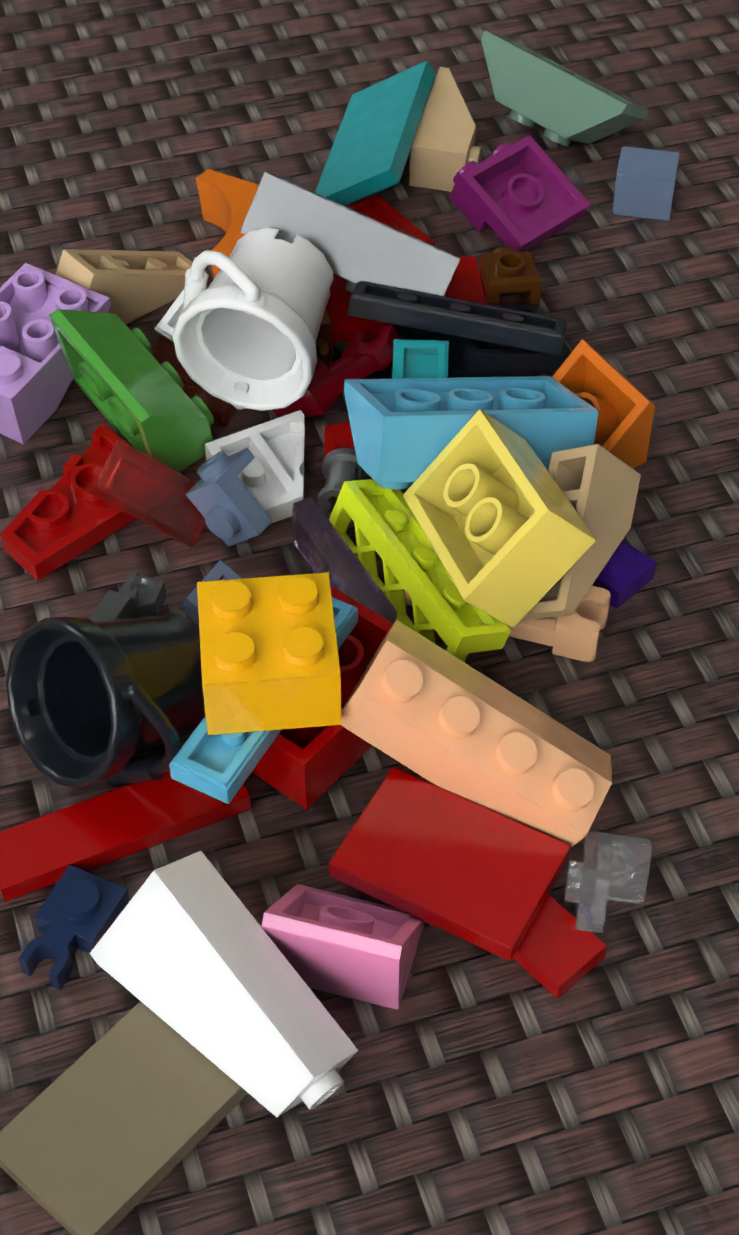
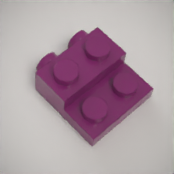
(518, 195)

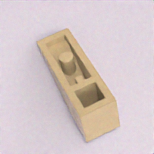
(443, 137)
(131, 279)
(605, 499)

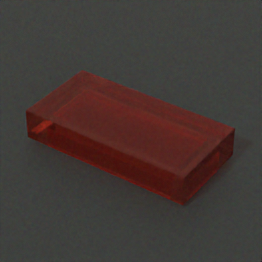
(149, 493)

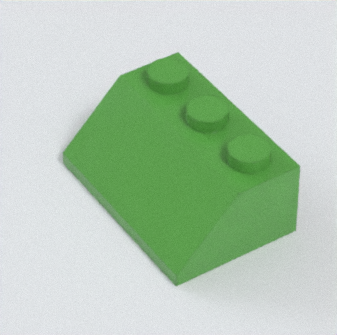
(132, 388)

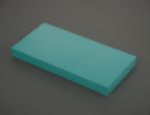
(376, 136)

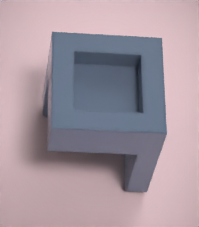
(645, 183)

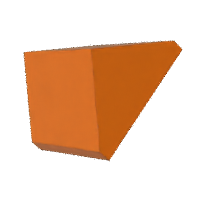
(624, 411)

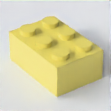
(497, 519)

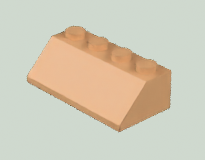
(476, 737)

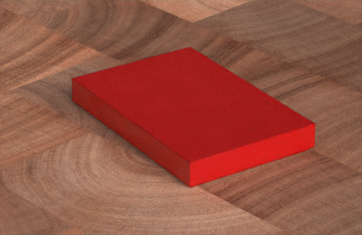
(450, 862)

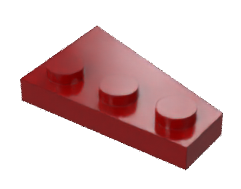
(67, 517)

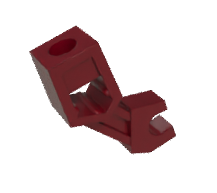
(357, 361)

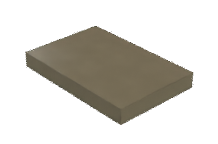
(115, 1123)

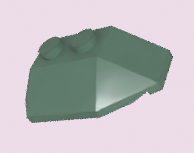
(554, 95)

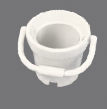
(256, 322)

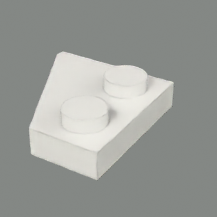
(279, 462)

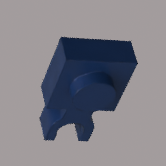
(72, 919)

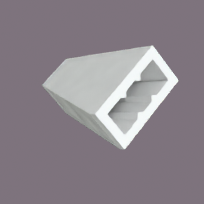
(225, 986)

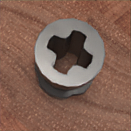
(338, 467)

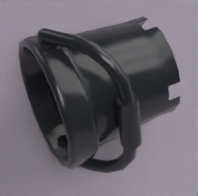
(104, 693)

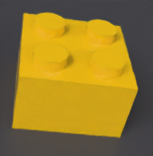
(269, 653)

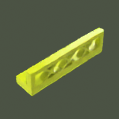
(410, 563)

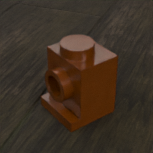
(509, 272)

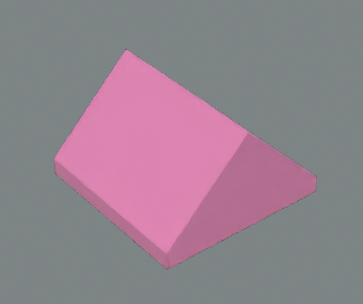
(345, 943)

